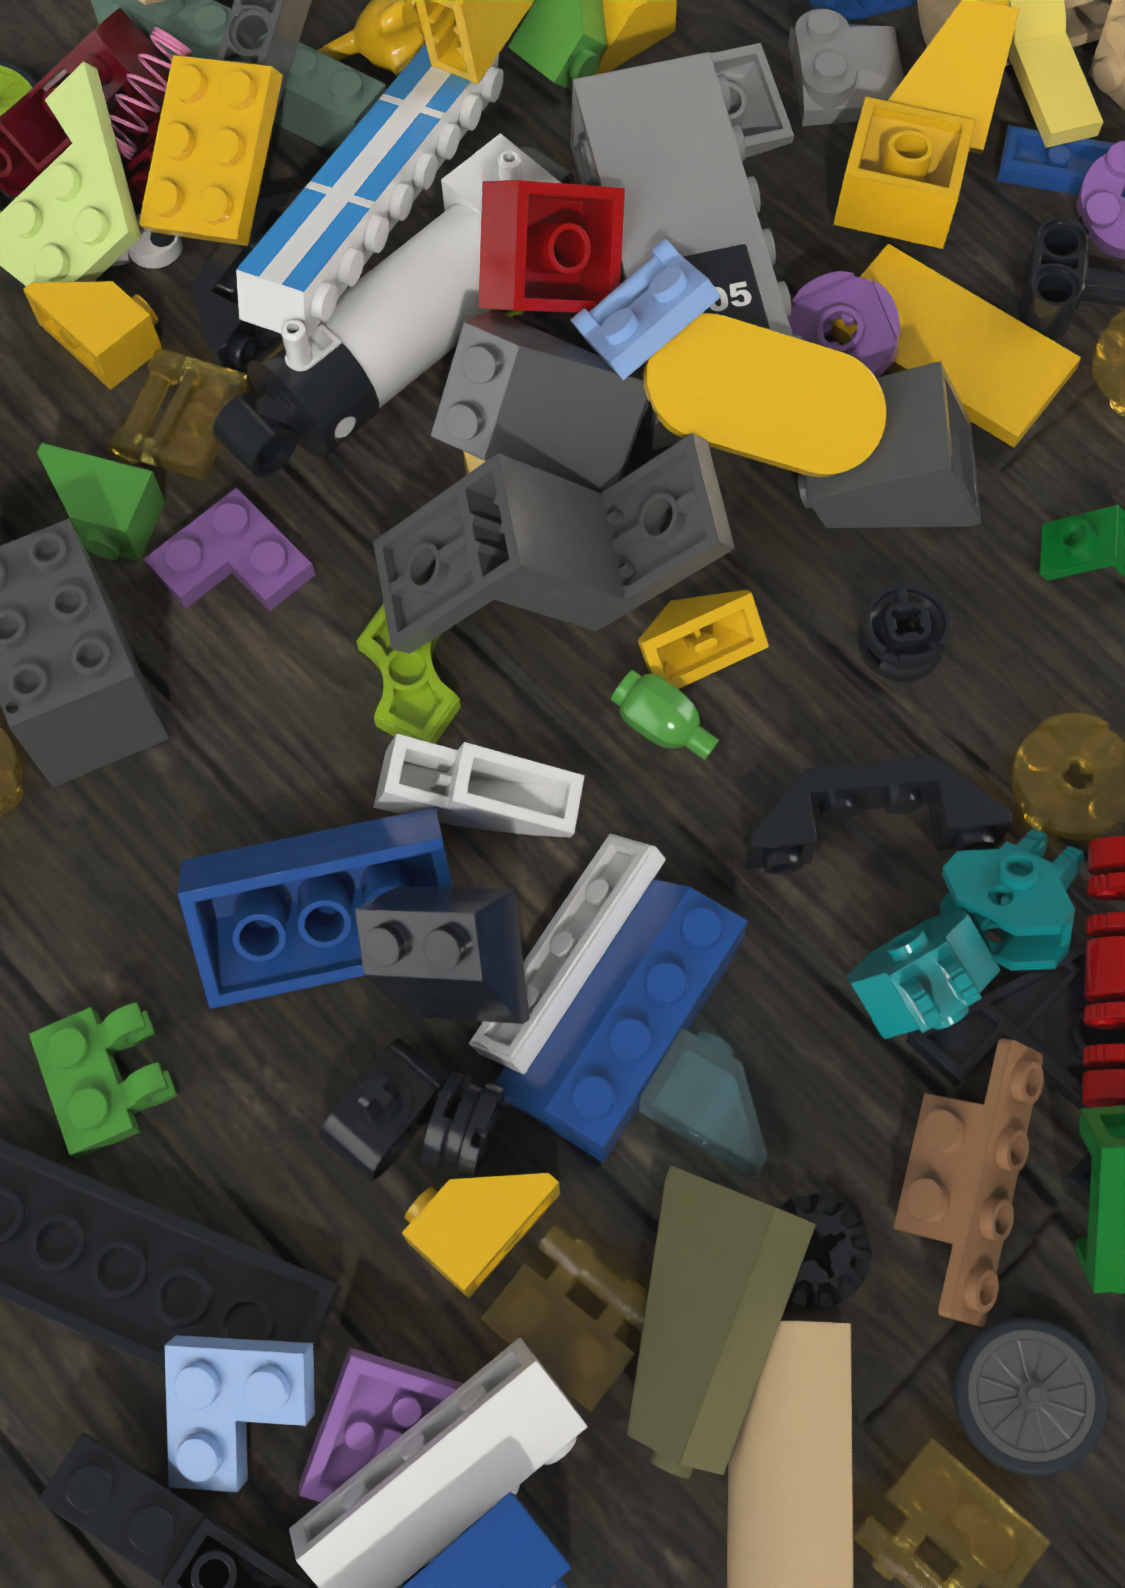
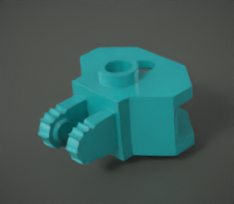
(1017, 898)
(925, 975)

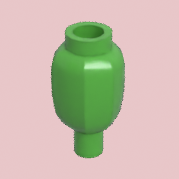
(662, 714)

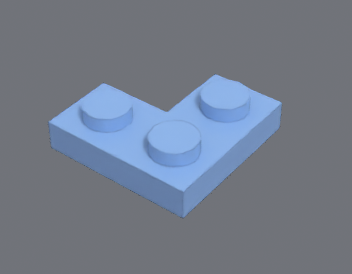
(219, 1388)

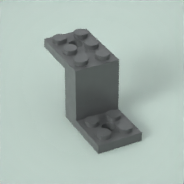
(551, 544)

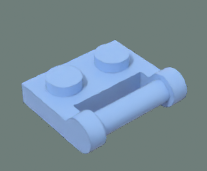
(646, 310)

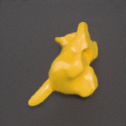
(384, 33)

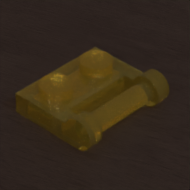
(185, 433)

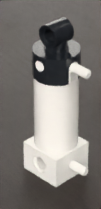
(379, 334)

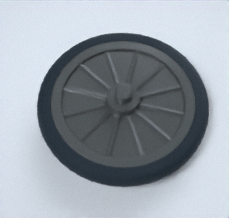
(1030, 1397)

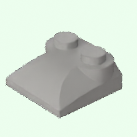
(840, 65)
(754, 98)

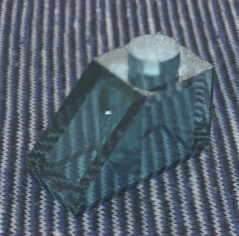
(707, 1101)

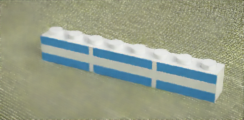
(360, 195)

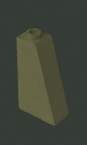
(710, 1319)

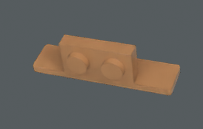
(966, 1178)

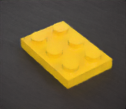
(210, 149)

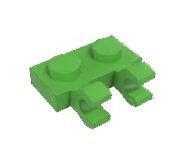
(85, 1081)

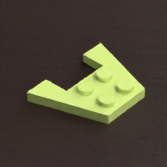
(80, 207)

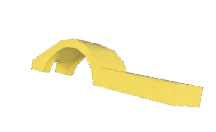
(1052, 74)

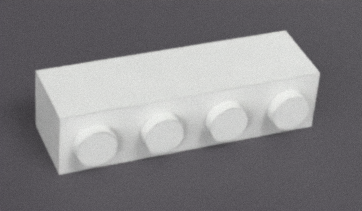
(439, 1476)

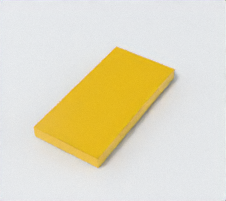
(993, 360)

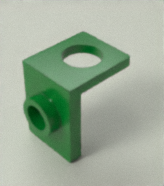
(1083, 543)

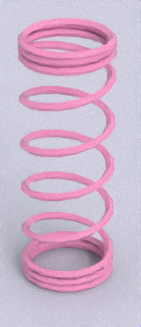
(176, 46)

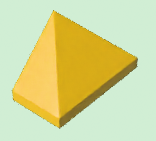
(702, 636)

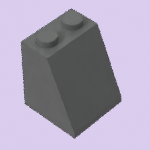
(918, 470)

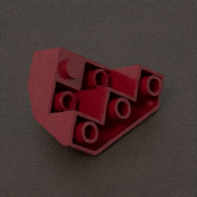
(34, 137)

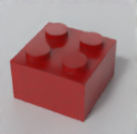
(549, 245)

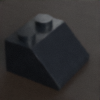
(446, 952)

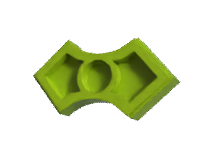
(413, 695)

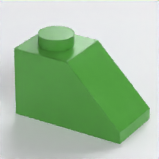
(562, 39)
(106, 501)

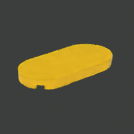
(766, 396)

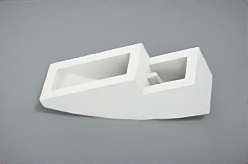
(479, 788)

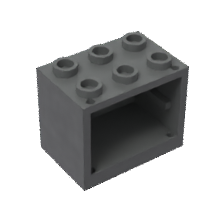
(68, 660)

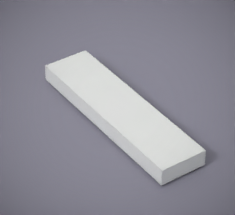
(572, 948)

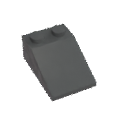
(539, 402)

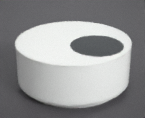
(155, 249)

